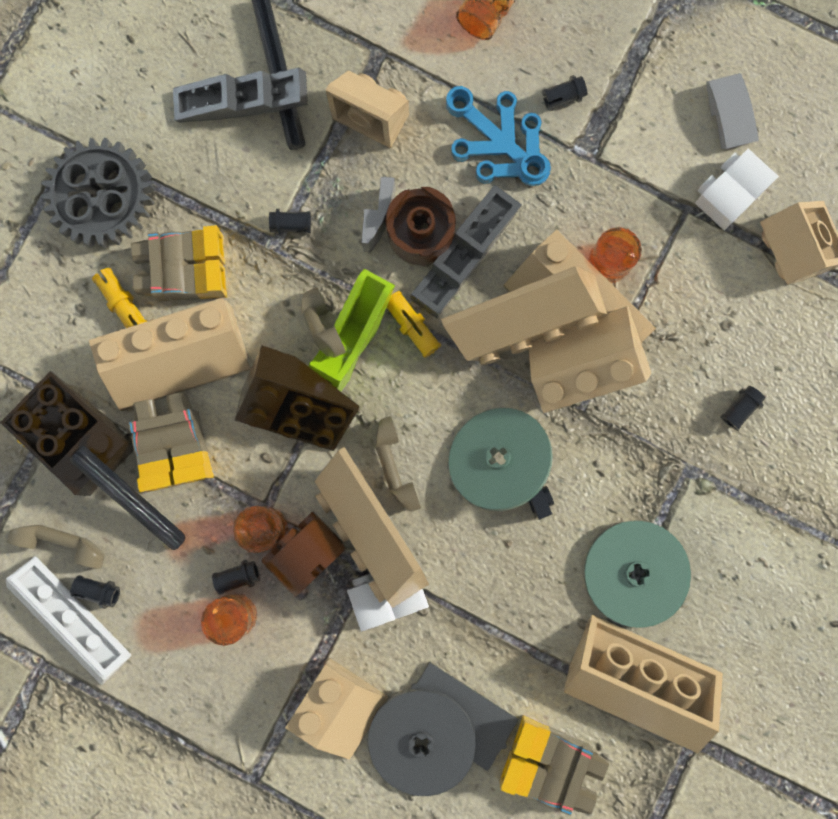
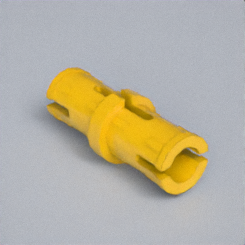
(118, 299)
(398, 307)

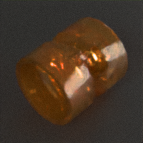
(482, 17)
(616, 253)
(259, 528)
(228, 619)

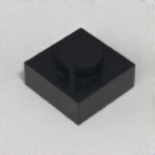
(541, 504)

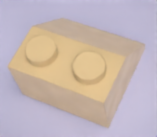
(367, 107)
(802, 241)
(336, 711)

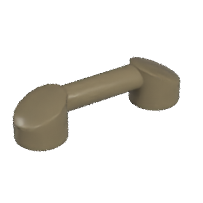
(326, 340)
(406, 493)
(86, 553)

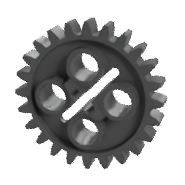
(98, 221)

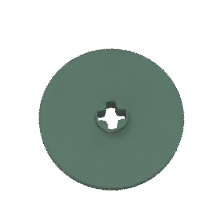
(524, 449)
(659, 591)

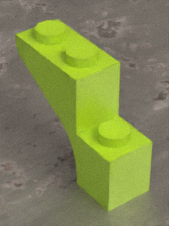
(356, 327)

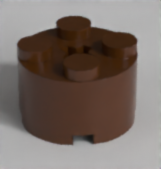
(420, 207)
(303, 554)

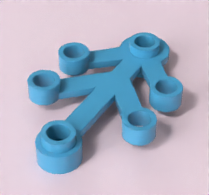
(501, 141)

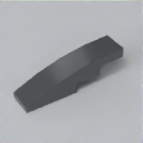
(240, 96)
(466, 252)

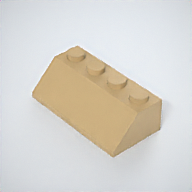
(559, 254)
(527, 315)
(170, 354)
(369, 530)
(646, 684)

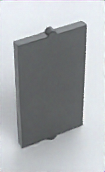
(490, 721)

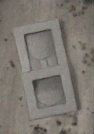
(733, 110)
(375, 220)

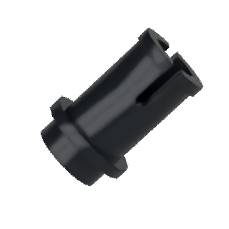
(565, 92)
(289, 221)
(743, 407)
(236, 577)
(98, 592)

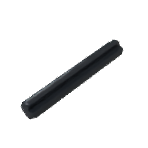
(127, 497)

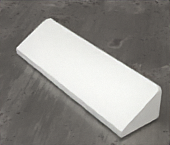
(67, 620)

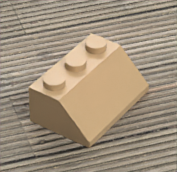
(588, 362)

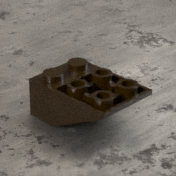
(294, 401)
(56, 422)

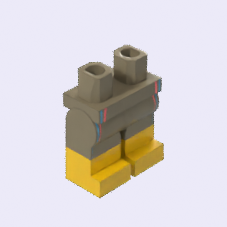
(181, 265)
(169, 446)
(551, 768)

